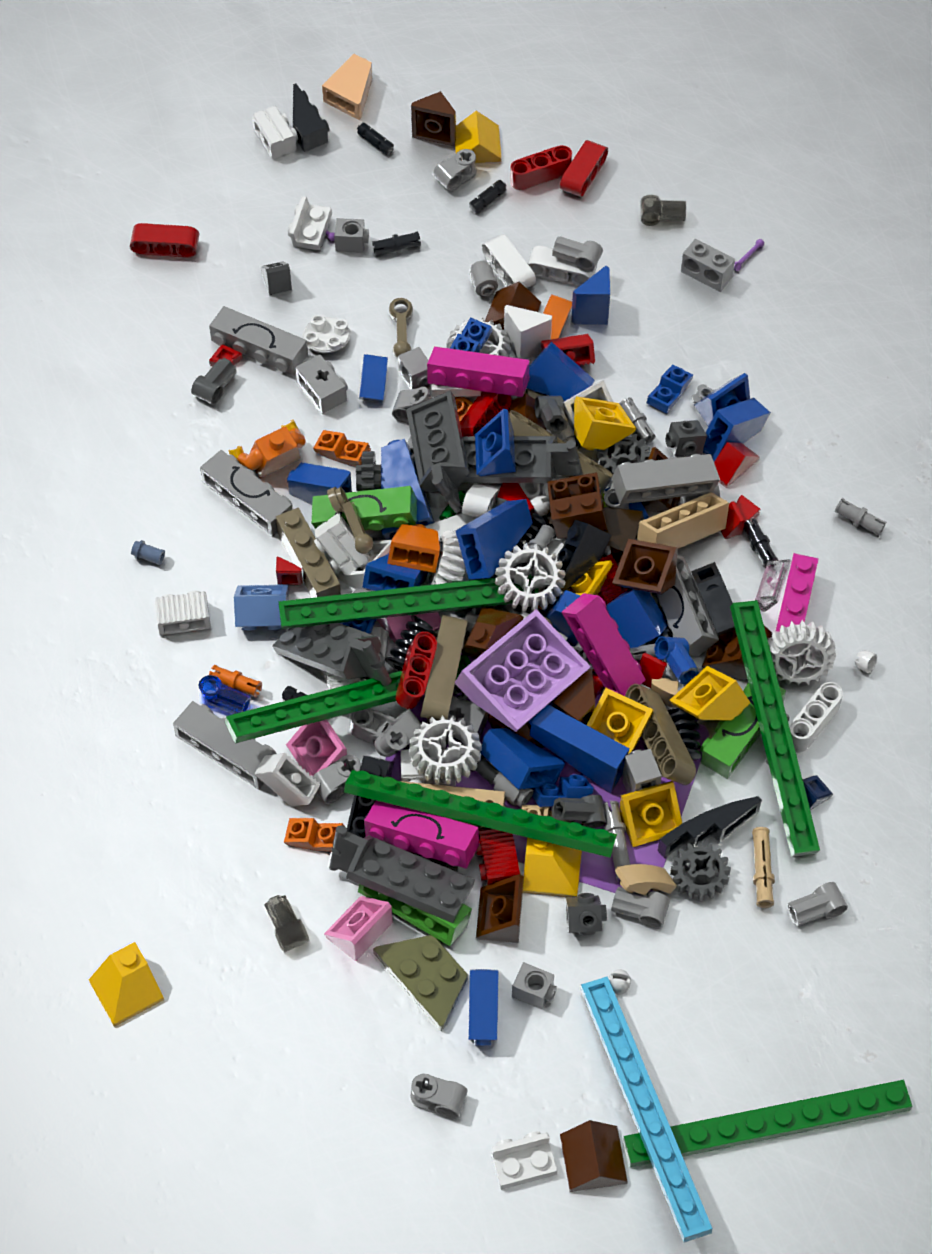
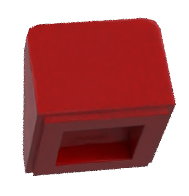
(734, 522)
(288, 572)
(652, 668)

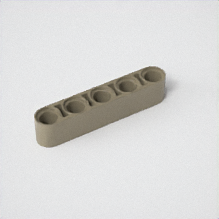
(524, 427)
(444, 668)
(663, 738)

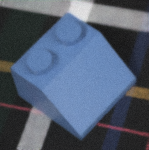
(259, 605)

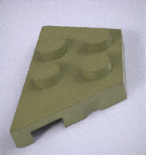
(426, 974)

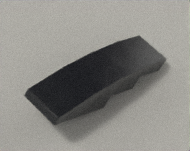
(716, 822)

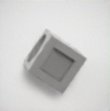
(350, 235)
(413, 368)
(532, 975)

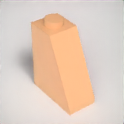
(349, 86)

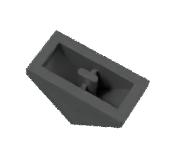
(277, 277)

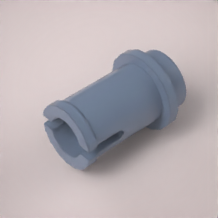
(147, 552)

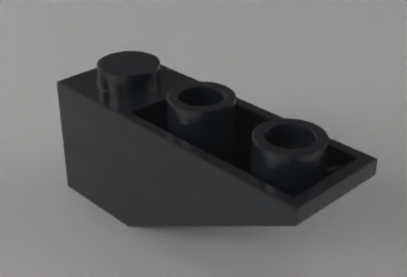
(308, 124)
(581, 551)
(715, 597)
(361, 805)

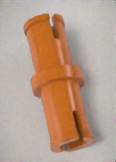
(237, 680)

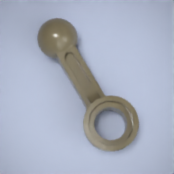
(402, 345)
(340, 503)

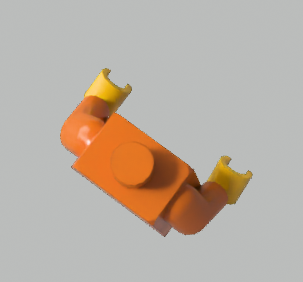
(272, 450)

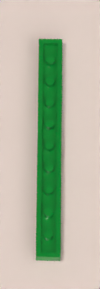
(392, 603)
(317, 707)
(774, 729)
(481, 813)
(780, 1120)

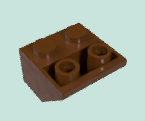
(578, 500)
(727, 657)
(578, 698)

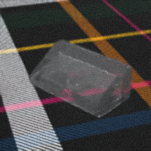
(772, 583)

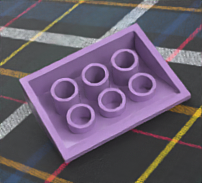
(522, 672)

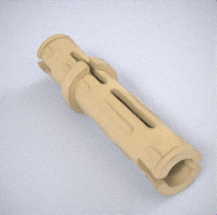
(763, 876)

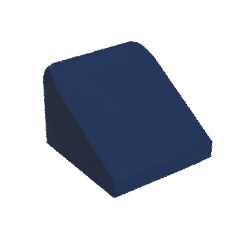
(816, 791)

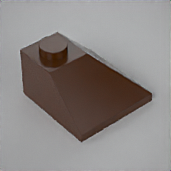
(488, 629)

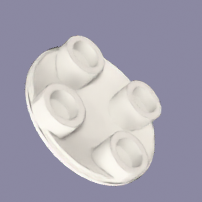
(326, 334)

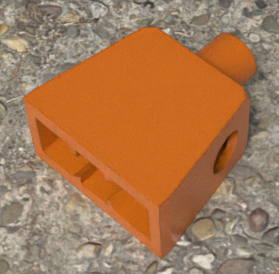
(415, 548)

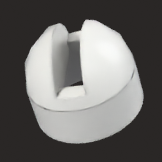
(541, 505)
(866, 661)
(620, 986)

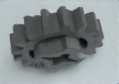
(623, 451)
(368, 474)
(701, 881)

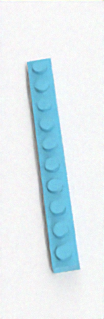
(646, 1110)

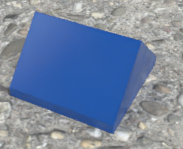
(592, 300)
(728, 394)
(495, 446)
(637, 617)

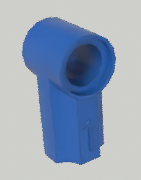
(676, 653)

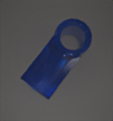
(223, 697)

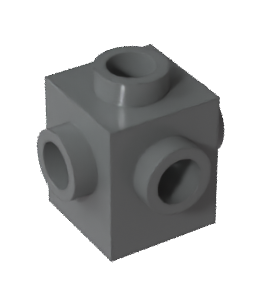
(686, 438)
(585, 914)

